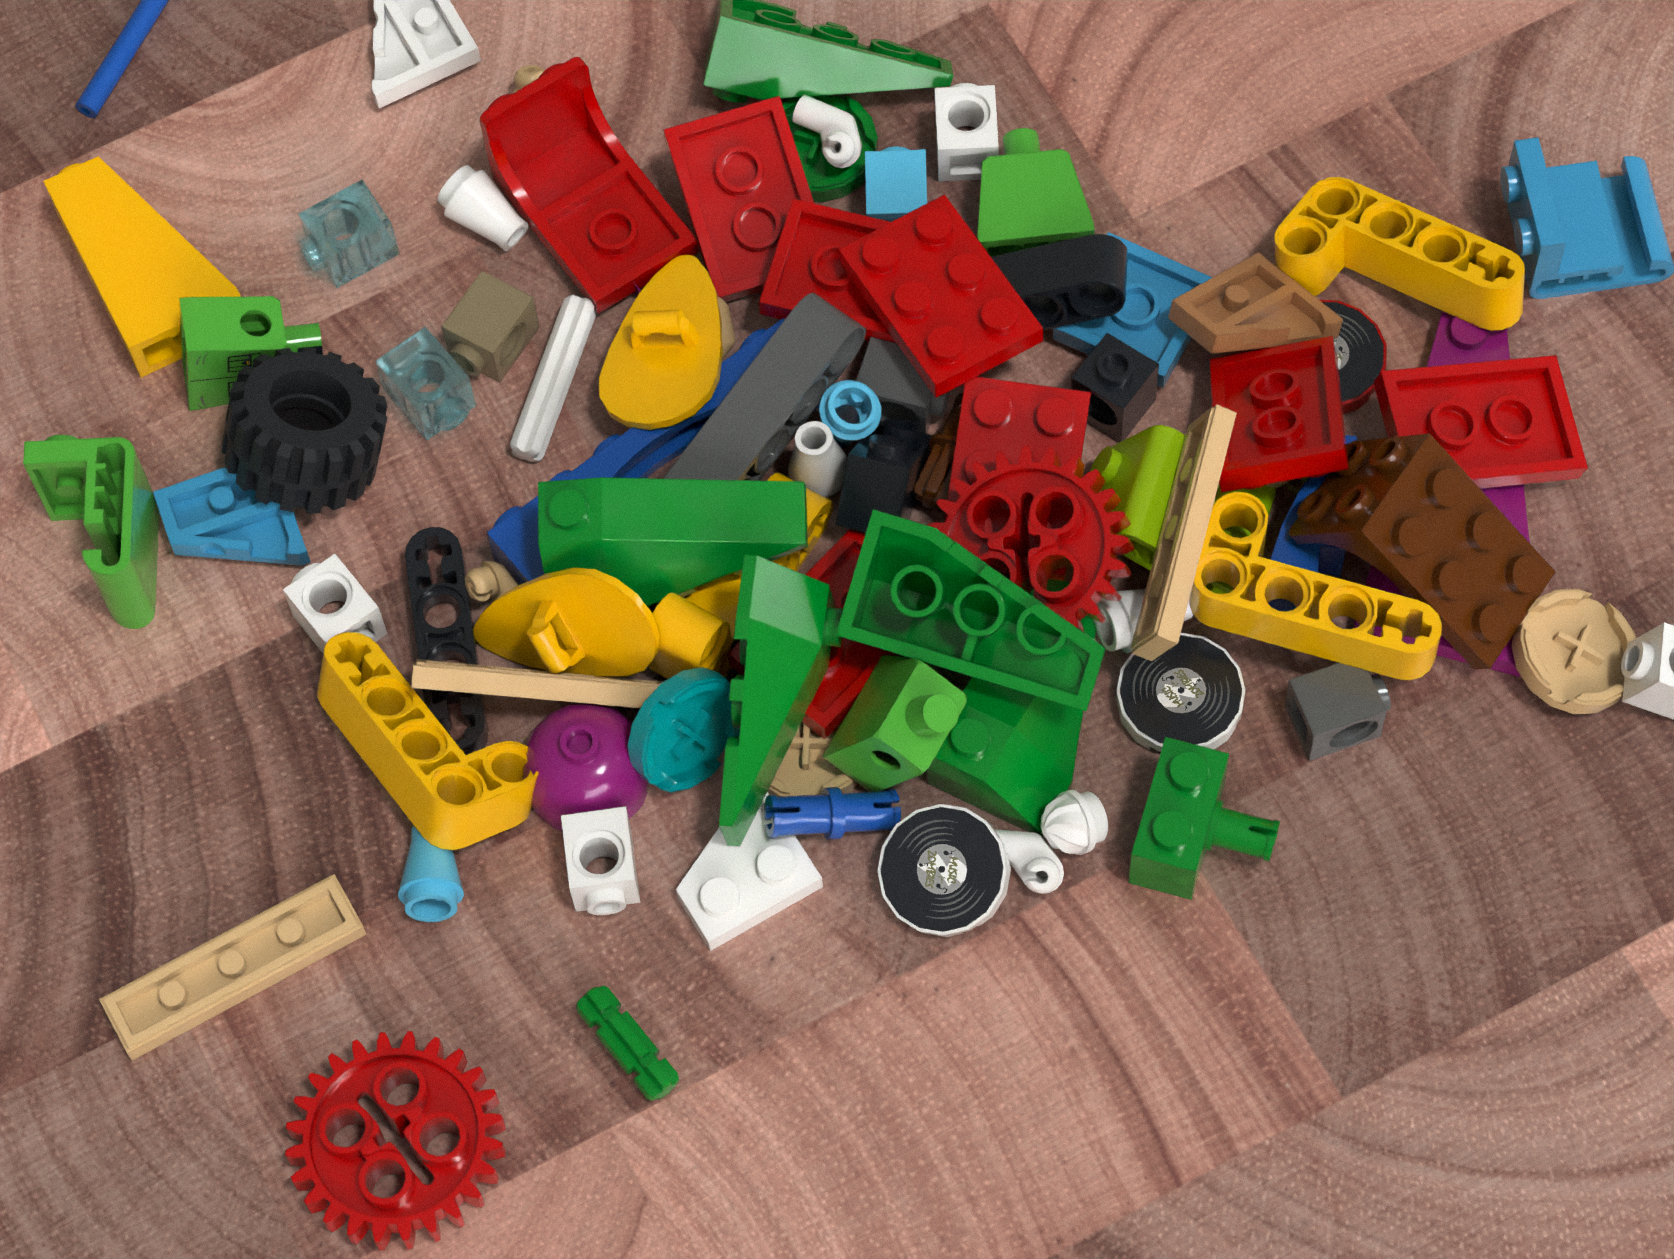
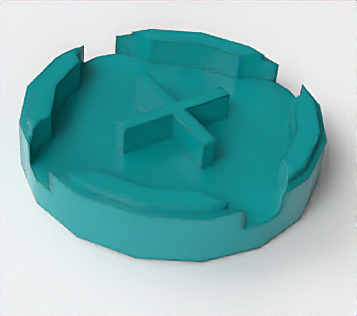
(682, 730)

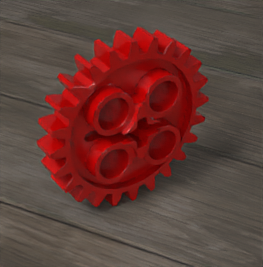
(1084, 543)
(347, 1175)

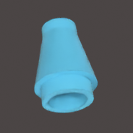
(850, 411)
(429, 881)

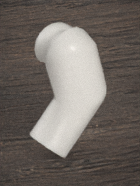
(836, 128)
(1033, 860)

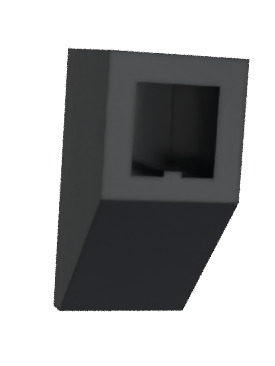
(883, 473)

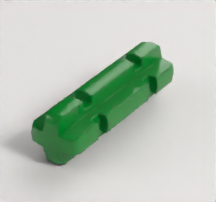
(627, 1043)

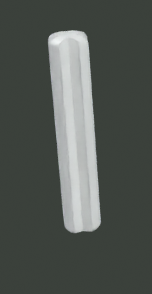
(553, 379)

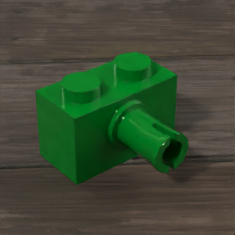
(1189, 818)

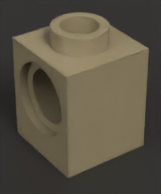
(490, 327)

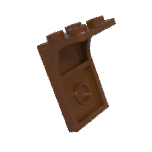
(1432, 536)

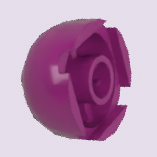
(582, 763)

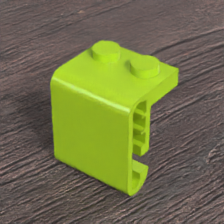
(1143, 477)

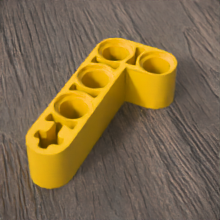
(1402, 248)
(1315, 595)
(702, 626)
(438, 787)

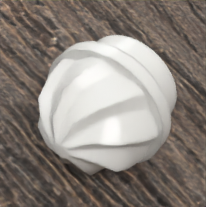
(1074, 822)

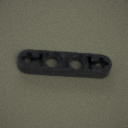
(448, 642)

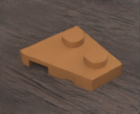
(1252, 309)

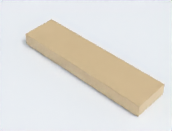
(1183, 533)
(531, 683)
(232, 967)

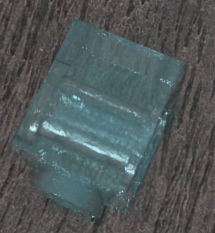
(352, 212)
(422, 362)

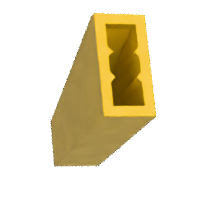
(133, 260)

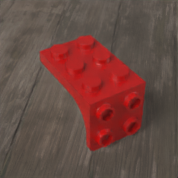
(580, 186)

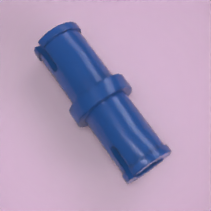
(831, 813)

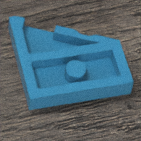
(221, 521)

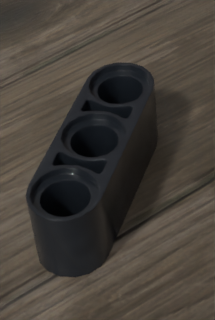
(1069, 279)

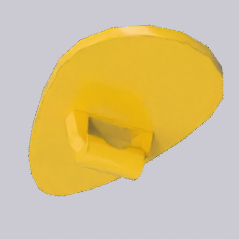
(665, 350)
(571, 625)

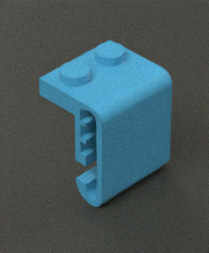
(1583, 228)

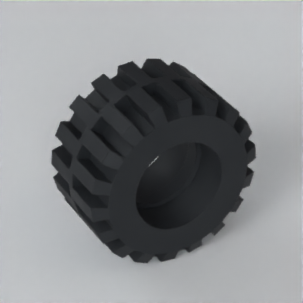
(304, 430)

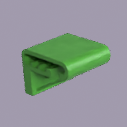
(110, 491)

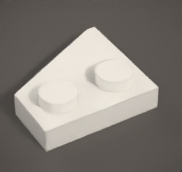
(417, 46)
(746, 884)

